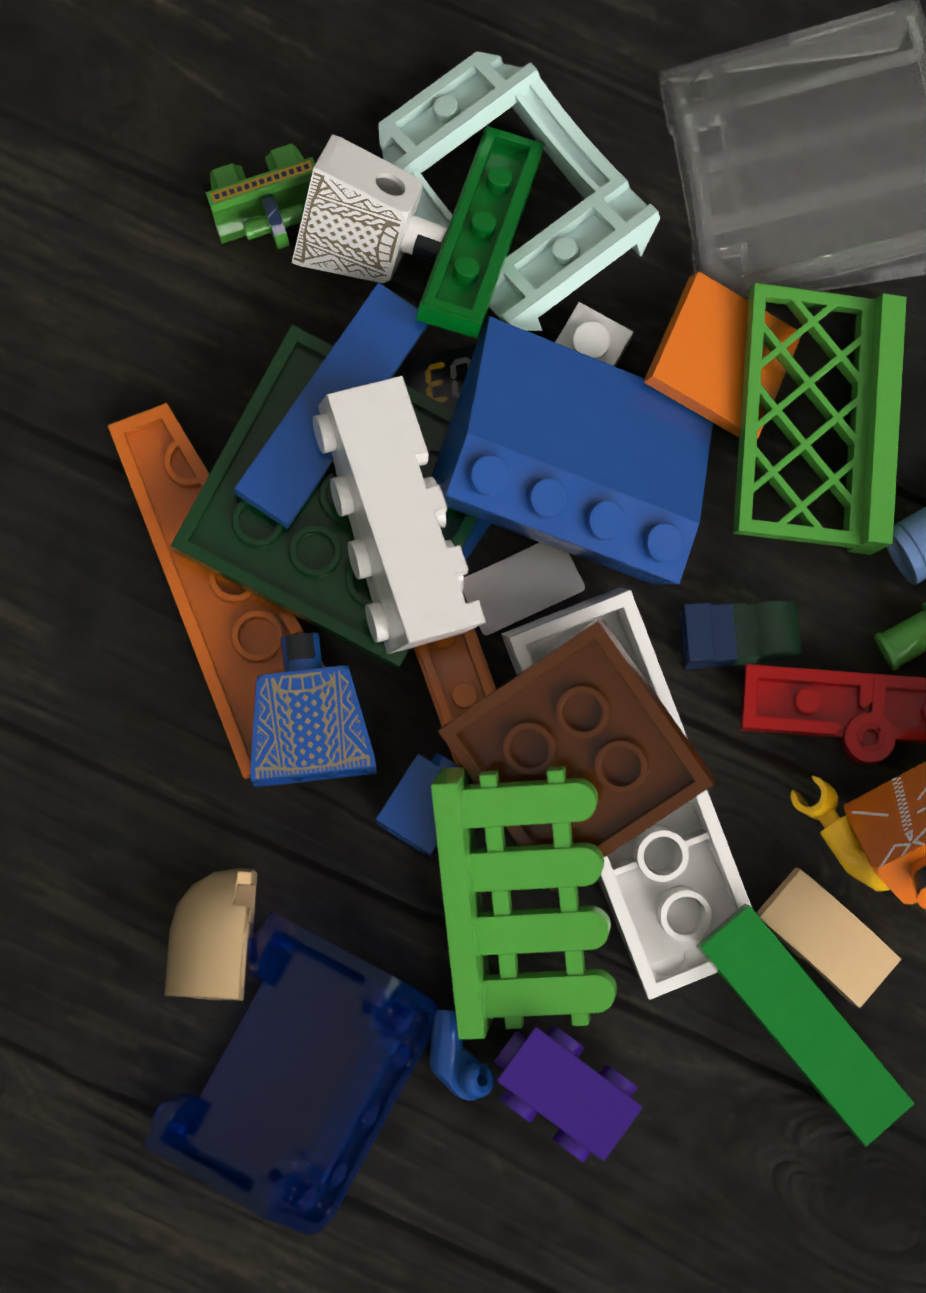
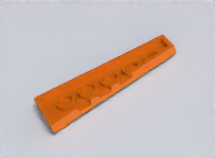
(228, 626)

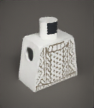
(362, 216)

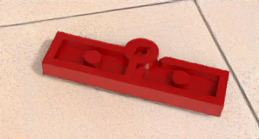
(859, 708)

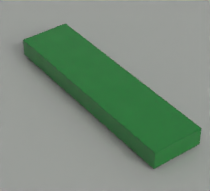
(480, 232)
(805, 1024)

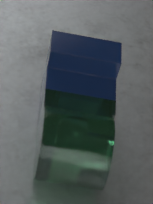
(738, 633)

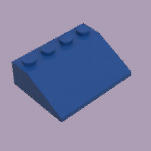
(575, 455)

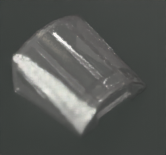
(807, 154)

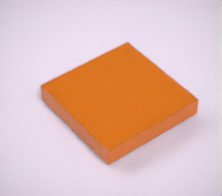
(705, 353)

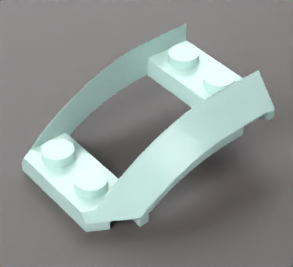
(571, 247)

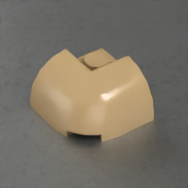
(212, 937)

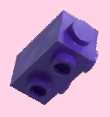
(550, 1080)

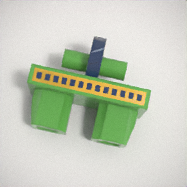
(261, 202)

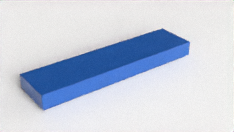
(366, 353)

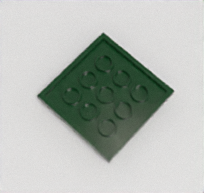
(308, 563)

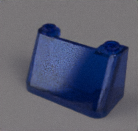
(299, 1080)

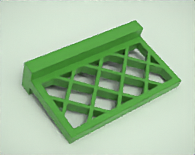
(873, 418)

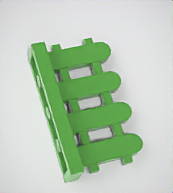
(500, 869)

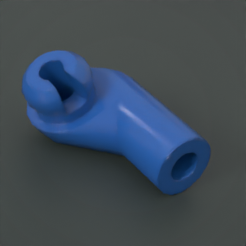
(454, 1063)

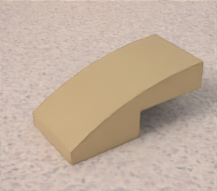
(828, 937)

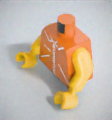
(880, 835)

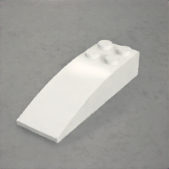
(678, 874)

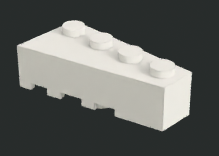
(394, 517)

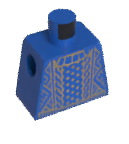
(307, 720)

